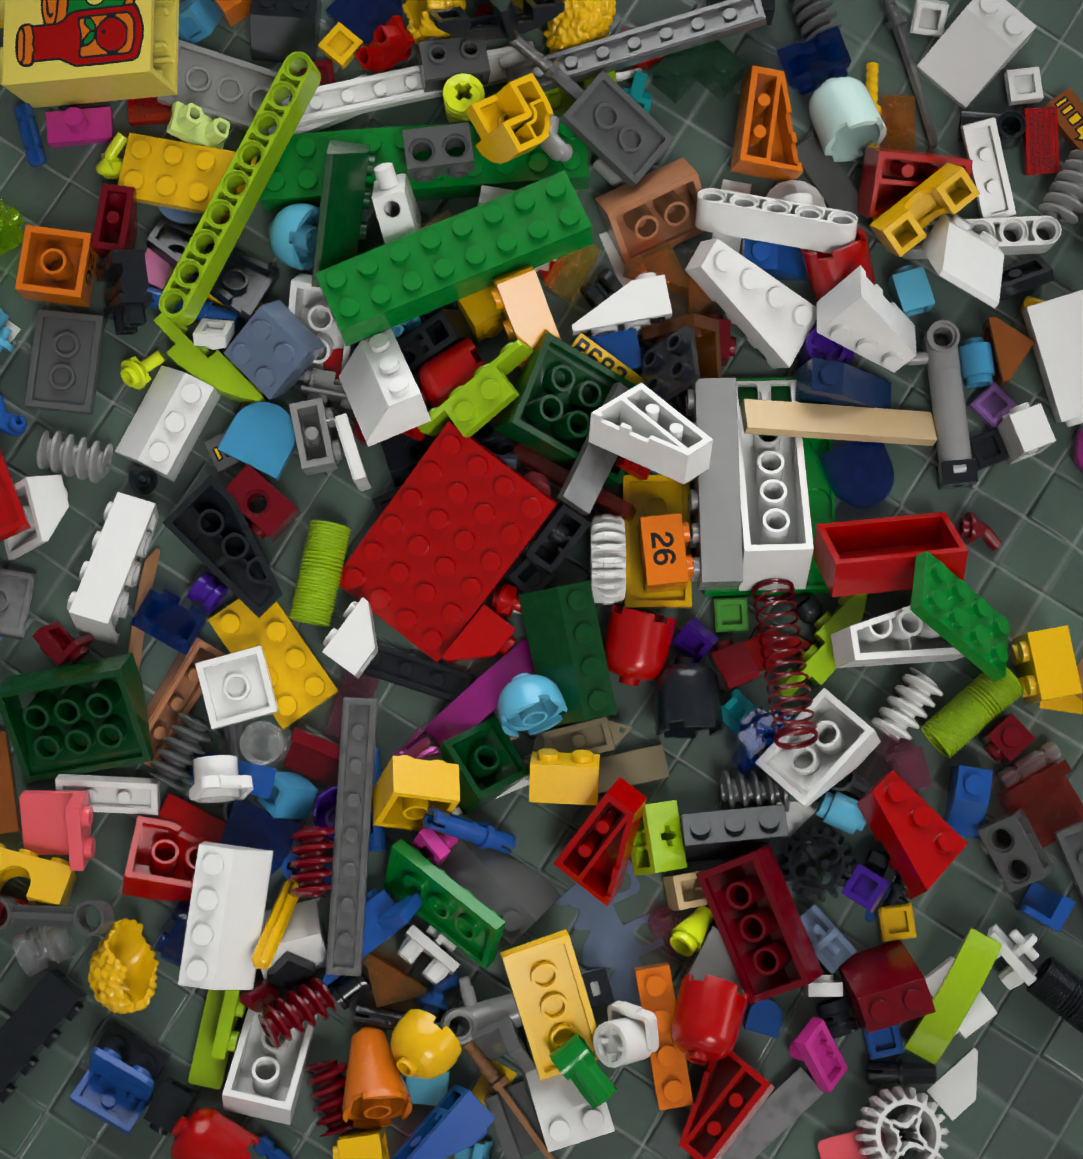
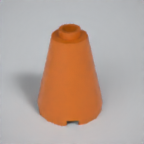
(373, 1083)

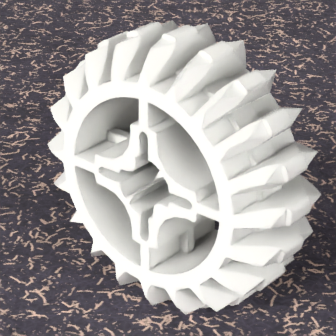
(608, 559)
(917, 1113)

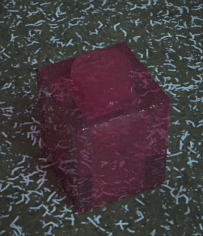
(909, 765)

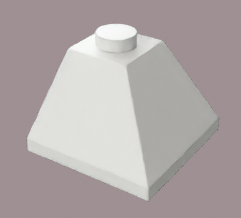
(45, 505)

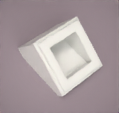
(929, 17)

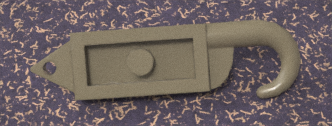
(592, 735)

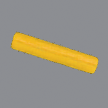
(274, 927)

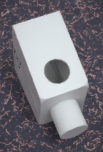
(394, 203)

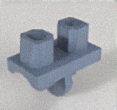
(827, 941)

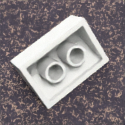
(382, 389)
(168, 422)

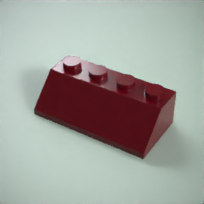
(760, 924)

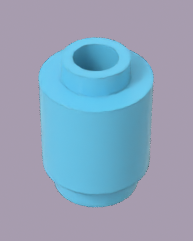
(840, 812)

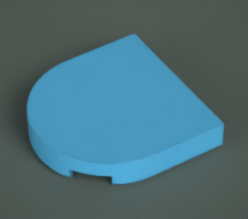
(261, 437)

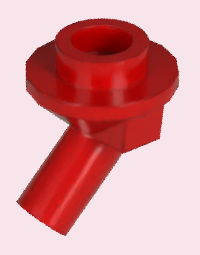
(506, 600)

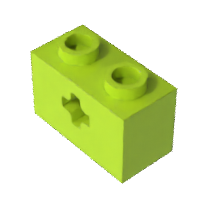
(659, 840)

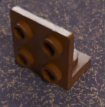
(706, 337)

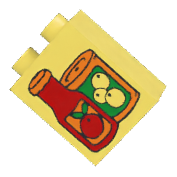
(89, 50)

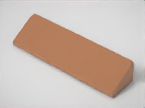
(176, 695)

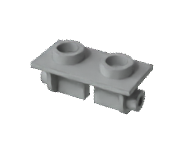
(322, 385)

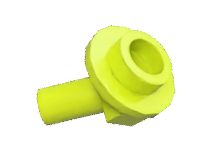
(110, 163)
(136, 373)

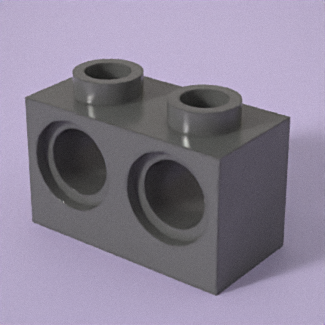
(438, 142)
(1024, 847)

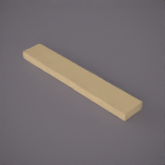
(837, 422)

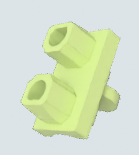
(195, 127)

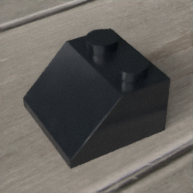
(284, 28)

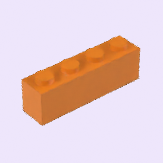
(668, 1062)

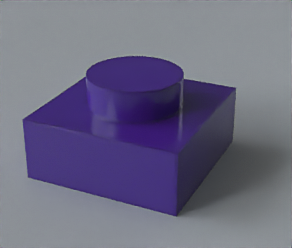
(695, 640)
(865, 888)

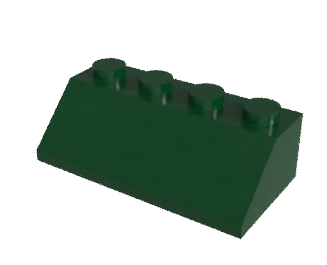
(342, 204)
(569, 648)

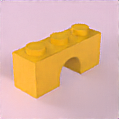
(940, 194)
(50, 880)

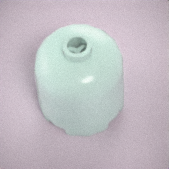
(845, 118)

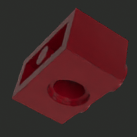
(279, 510)

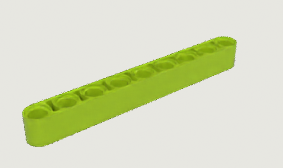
(238, 173)

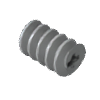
(1067, 191)
(74, 458)

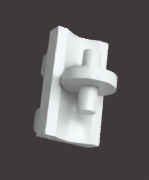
(441, 962)
(1019, 967)

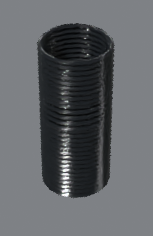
(1055, 986)

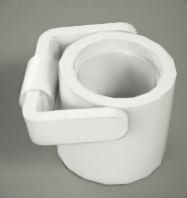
(219, 780)
(626, 1038)

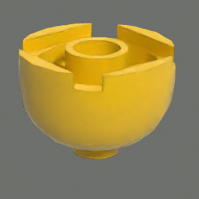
(422, 1046)

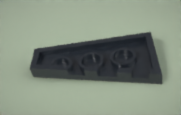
(243, 280)

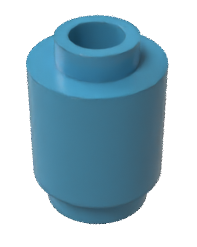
(976, 362)

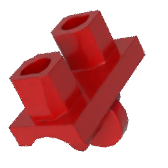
(389, 45)

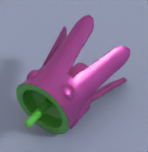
(415, 746)

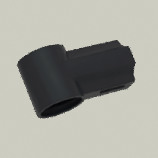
(1010, 118)

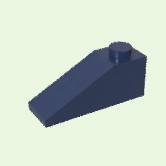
(841, 384)

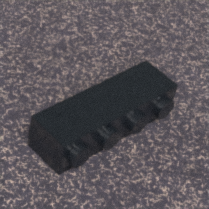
(36, 1026)

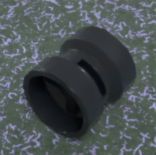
(601, 288)
(837, 1016)

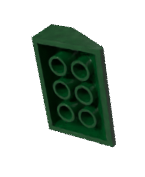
(556, 403)
(77, 718)

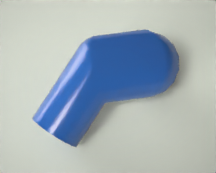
(10, 423)

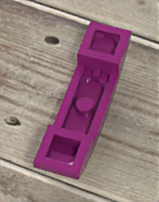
(481, 696)

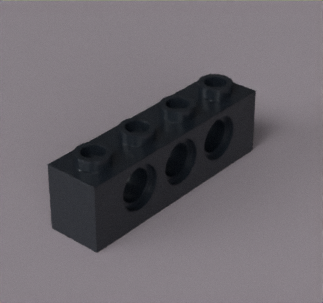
(402, 449)

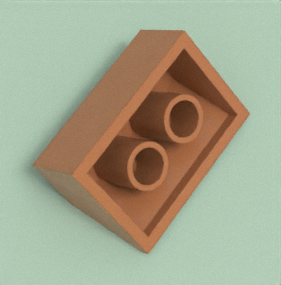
(653, 210)

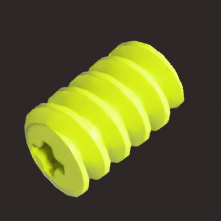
(459, 94)

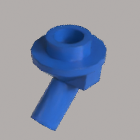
(433, 1000)

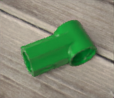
(578, 1063)

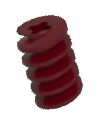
(311, 862)
(296, 1010)
(331, 1093)

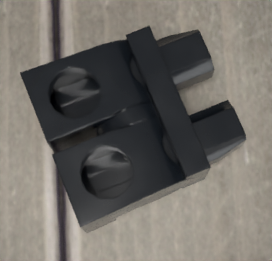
(126, 289)

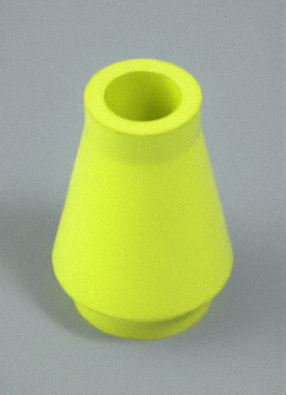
(691, 932)

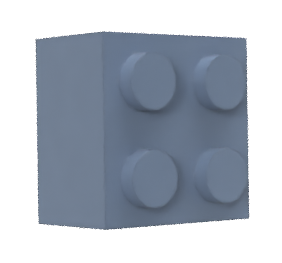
(274, 349)

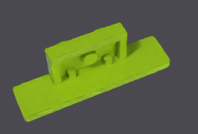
(482, 397)
(216, 1038)

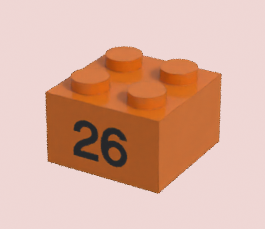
(56, 266)
(664, 553)

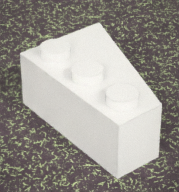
(866, 322)
(651, 434)

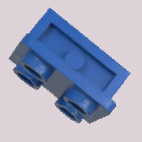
(114, 1090)

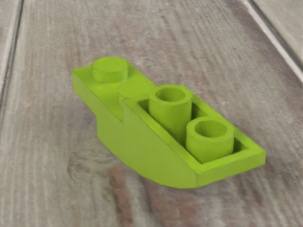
(215, 370)
(821, 660)

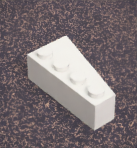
(759, 304)
(113, 567)
(890, 640)

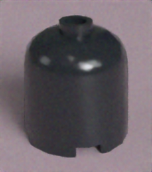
(687, 700)

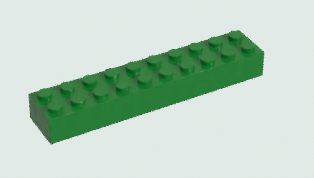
(302, 165)

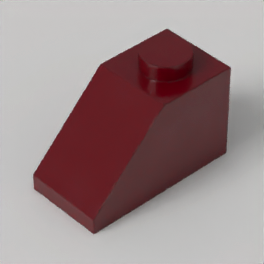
(115, 220)
(733, 665)

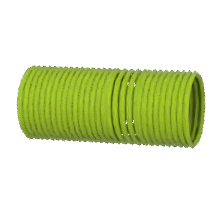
(320, 580)
(968, 715)

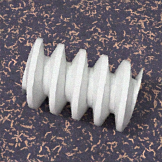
(907, 706)

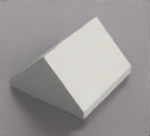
(303, 935)

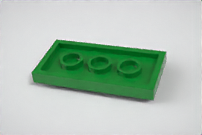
(960, 615)
(445, 903)

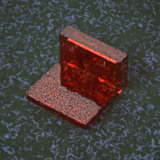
(1046, 800)

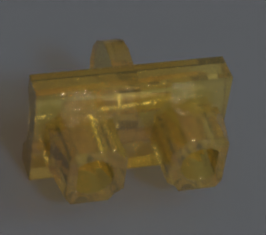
(571, 271)

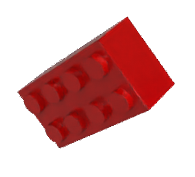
(882, 551)

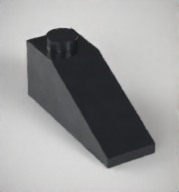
(433, 337)

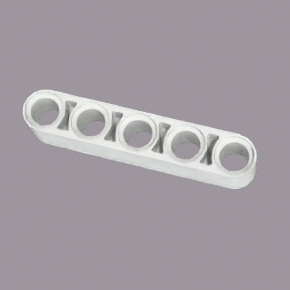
(774, 220)
(1022, 227)

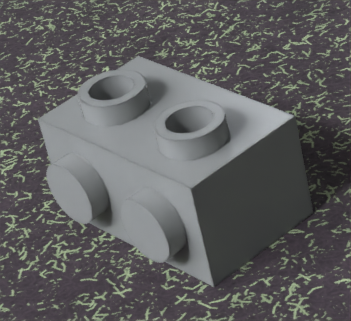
(314, 437)

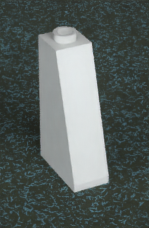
(1058, 348)

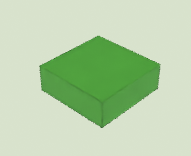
(731, 615)

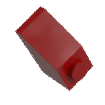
(482, 638)

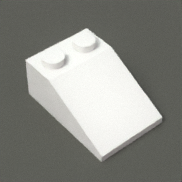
(976, 48)
(966, 258)
(631, 307)
(312, 310)
(839, 750)
(265, 1078)
(565, 1113)

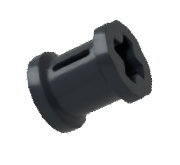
(349, 989)

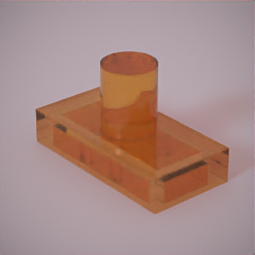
(899, 119)

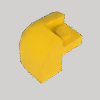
(511, 120)

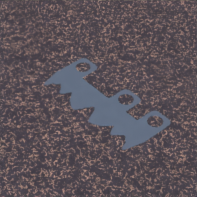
(609, 941)

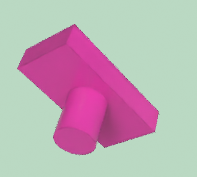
(80, 126)
(434, 846)
(820, 1054)

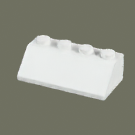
(225, 916)

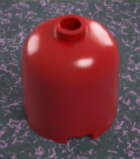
(829, 269)
(448, 371)
(637, 644)
(707, 1018)
(210, 1136)

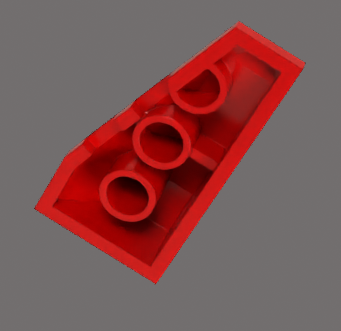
(161, 861)

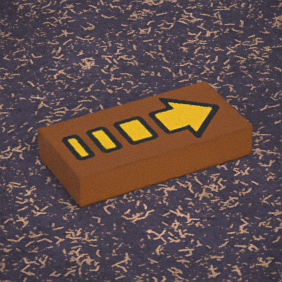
(1069, 117)

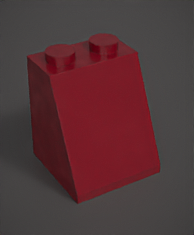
(885, 987)

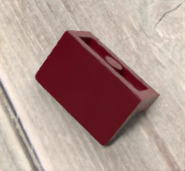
(313, 757)

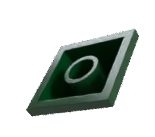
(485, 762)

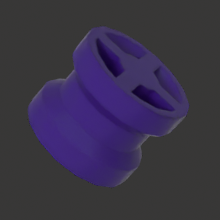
(208, 592)

